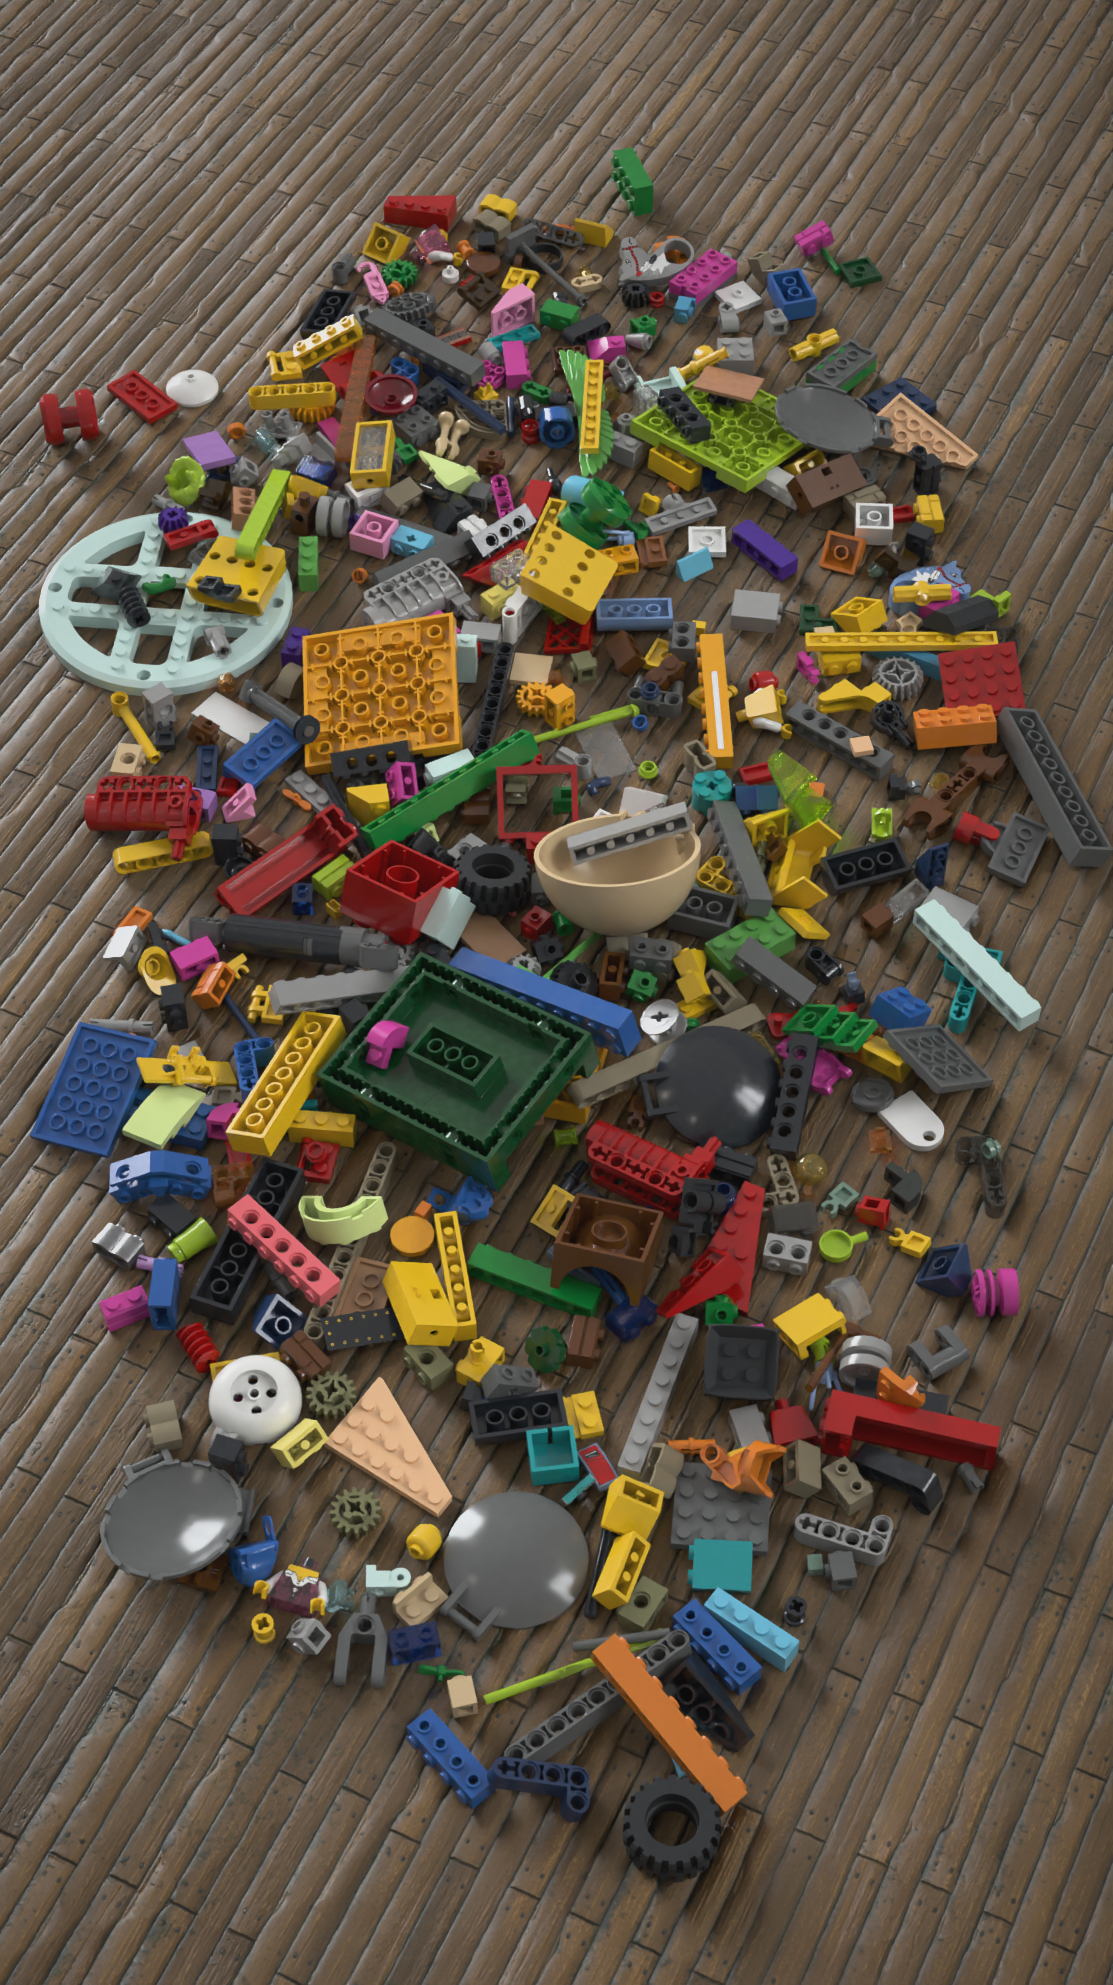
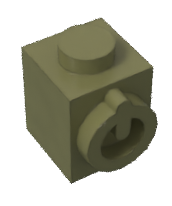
(582, 666)

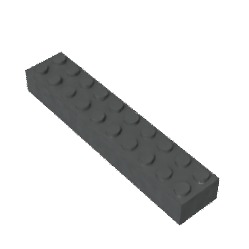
(1053, 787)

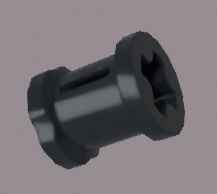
(797, 1610)

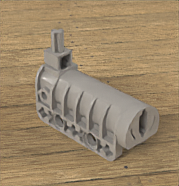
(418, 596)

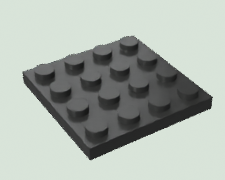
(937, 1058)
(717, 1512)

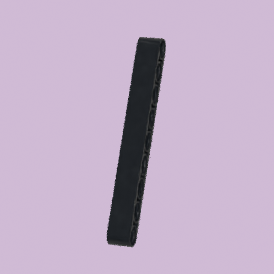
(494, 699)

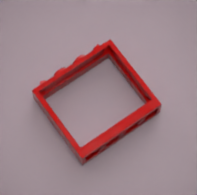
(539, 770)

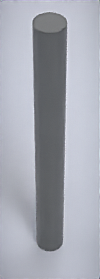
(630, 1638)

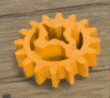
(535, 698)

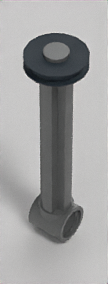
(304, 728)

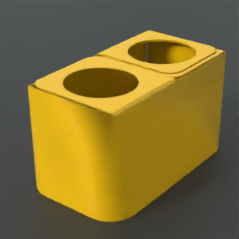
(298, 484)

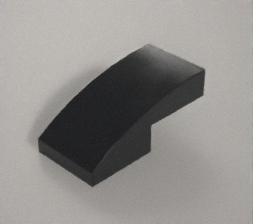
(217, 589)

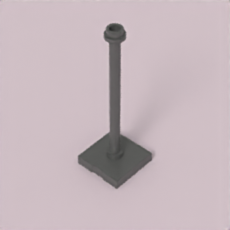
(520, 243)

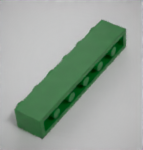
(533, 1281)

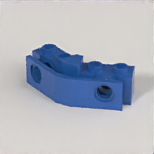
(159, 1173)

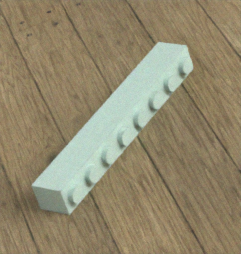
(977, 965)

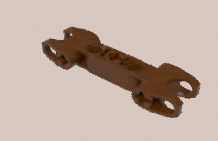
(938, 810)

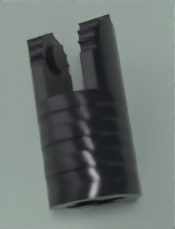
(559, 398)

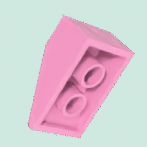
(513, 310)

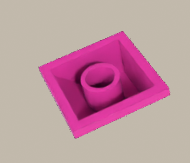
(606, 348)

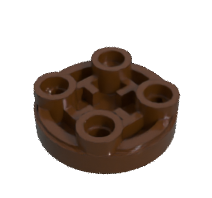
(484, 261)

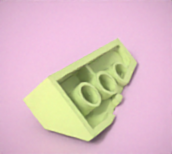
(450, 474)

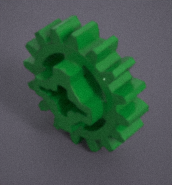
(399, 271)

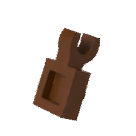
(776, 848)

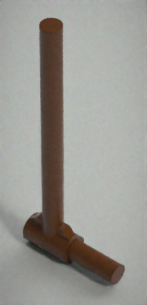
(852, 1330)

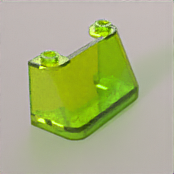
(794, 787)

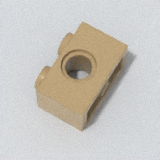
(128, 761)

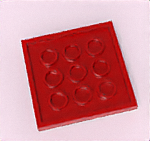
(982, 677)

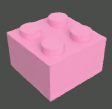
(373, 534)

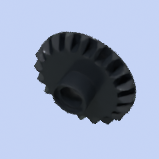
(576, 976)

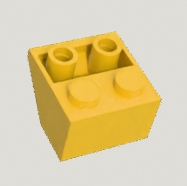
(631, 1507)

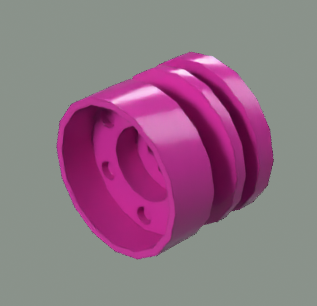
(998, 1292)

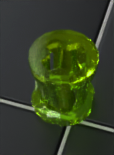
(558, 1134)

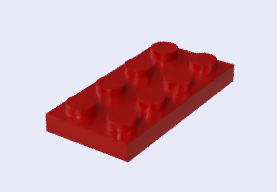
(142, 397)

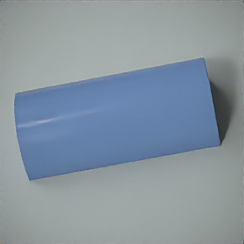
(634, 614)

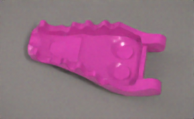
(827, 1069)

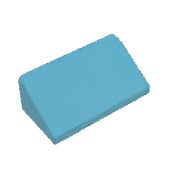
(694, 565)

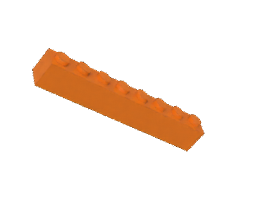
(667, 1723)

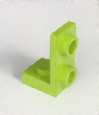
(1001, 601)

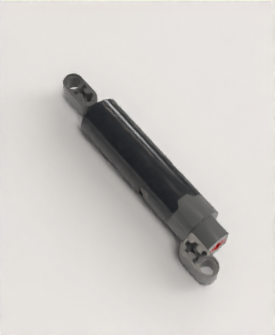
(297, 940)

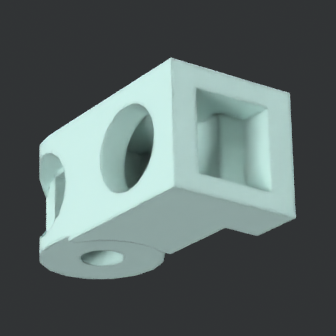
(387, 1582)

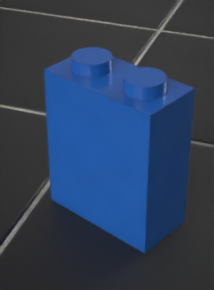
(164, 1294)

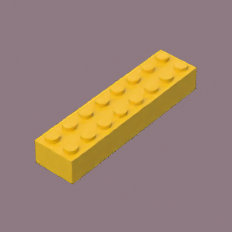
(285, 1083)

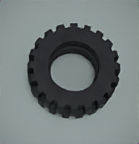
(494, 879)
(677, 1797)

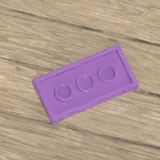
(209, 450)

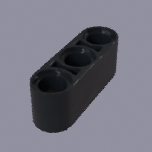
(586, 330)

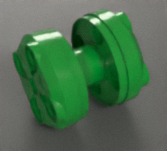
(603, 504)

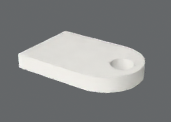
(912, 1121)

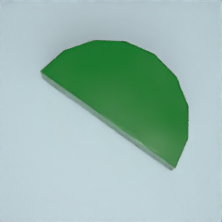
(640, 530)

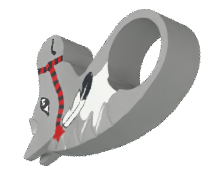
(653, 268)

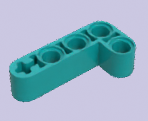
(963, 999)

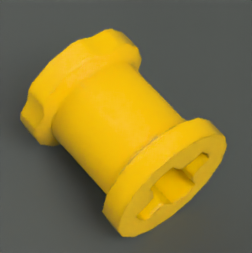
(263, 1628)

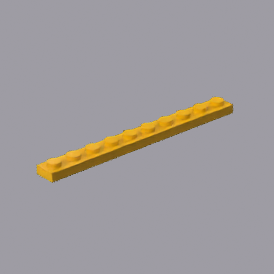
(897, 641)

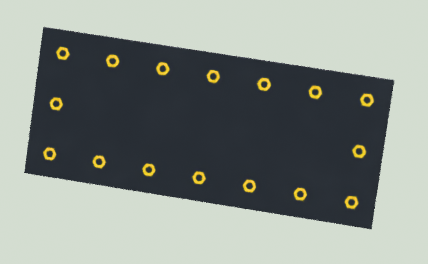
(361, 1328)

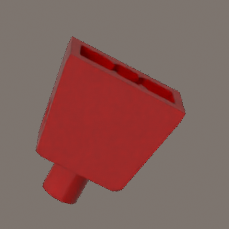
(790, 1424)

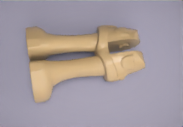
(458, 429)

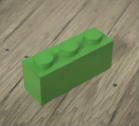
(308, 564)

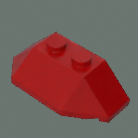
(482, 572)

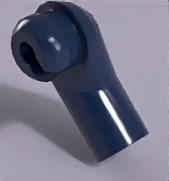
(597, 783)

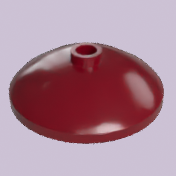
(390, 394)

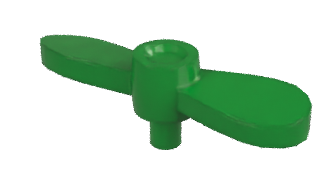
(440, 1672)

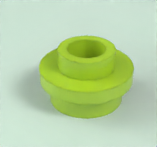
(648, 770)

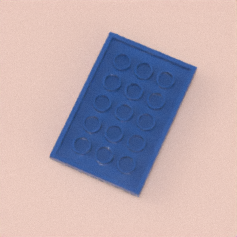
(93, 1090)

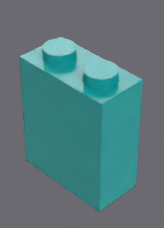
(721, 1565)

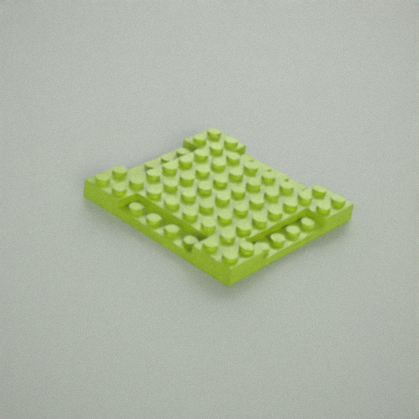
(742, 439)

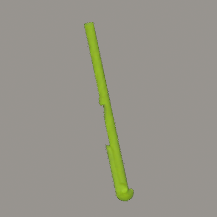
(598, 719)
(553, 1675)

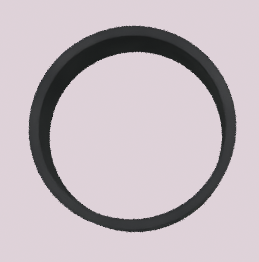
(545, 247)

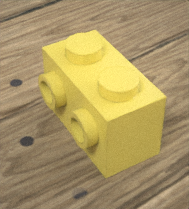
(494, 601)
(299, 1443)

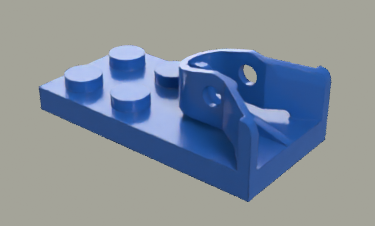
(262, 754)

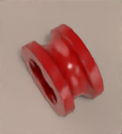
(657, 300)

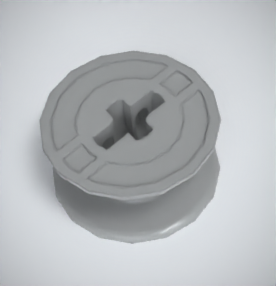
(663, 1021)

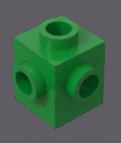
(641, 986)
(720, 1303)

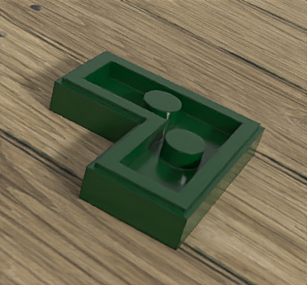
(810, 619)

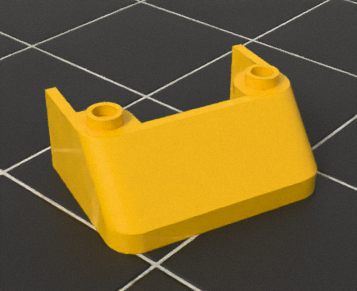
(791, 874)

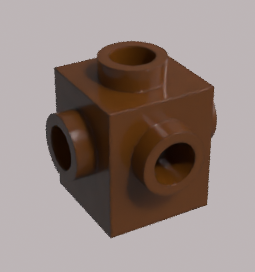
(490, 462)
(203, 731)

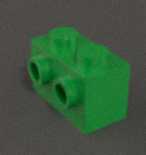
(558, 314)

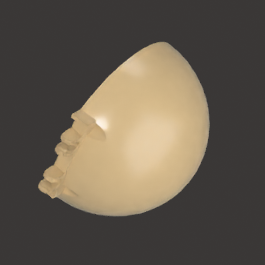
(622, 890)

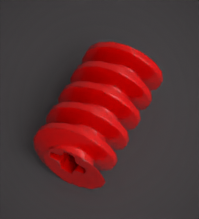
(198, 1346)

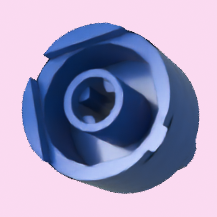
(556, 427)

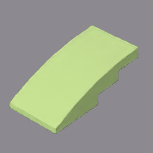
(163, 1114)

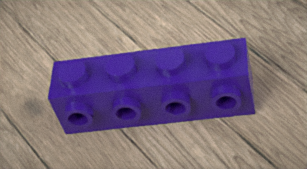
(764, 550)

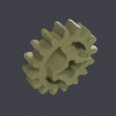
(333, 1397)
(355, 1512)

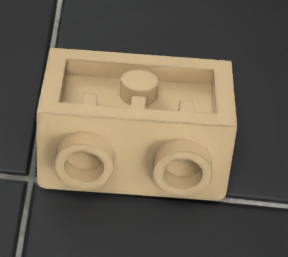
(419, 1601)

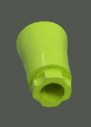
(192, 1241)

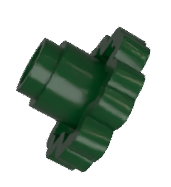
(545, 1349)

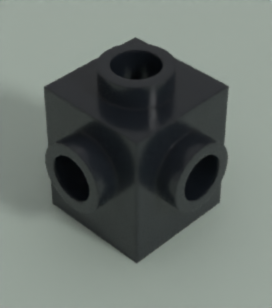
(547, 948)

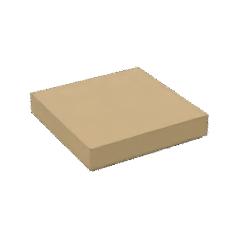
(530, 669)

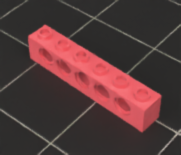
(247, 1211)

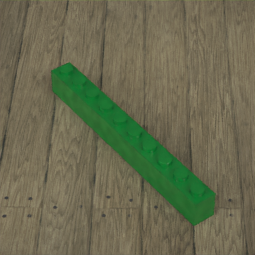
(450, 790)

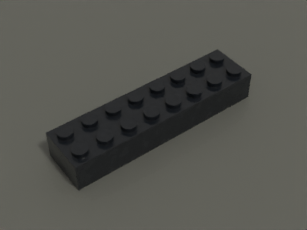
(236, 1264)

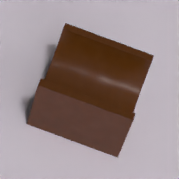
(609, 1237)

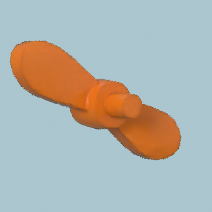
(304, 805)

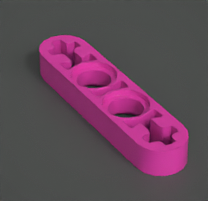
(501, 501)

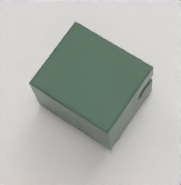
(814, 1564)

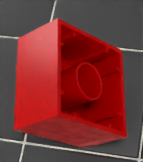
(395, 890)

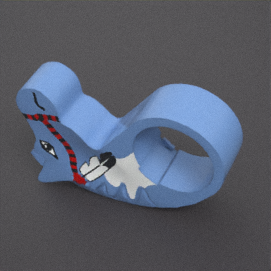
(932, 575)

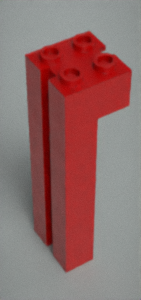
(288, 863)
(905, 1429)

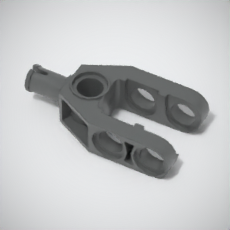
(352, 1634)

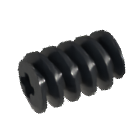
(133, 606)

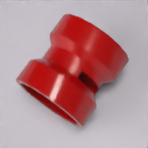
(530, 435)

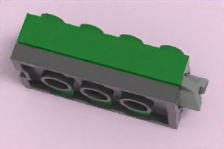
(844, 366)

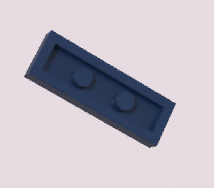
(207, 767)

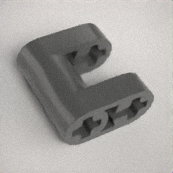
(952, 1355)

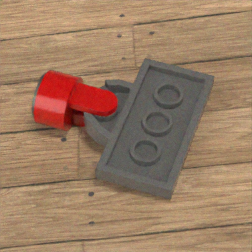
(1011, 846)

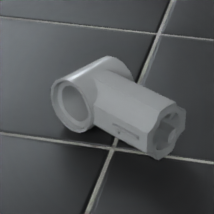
(218, 641)
(584, 762)

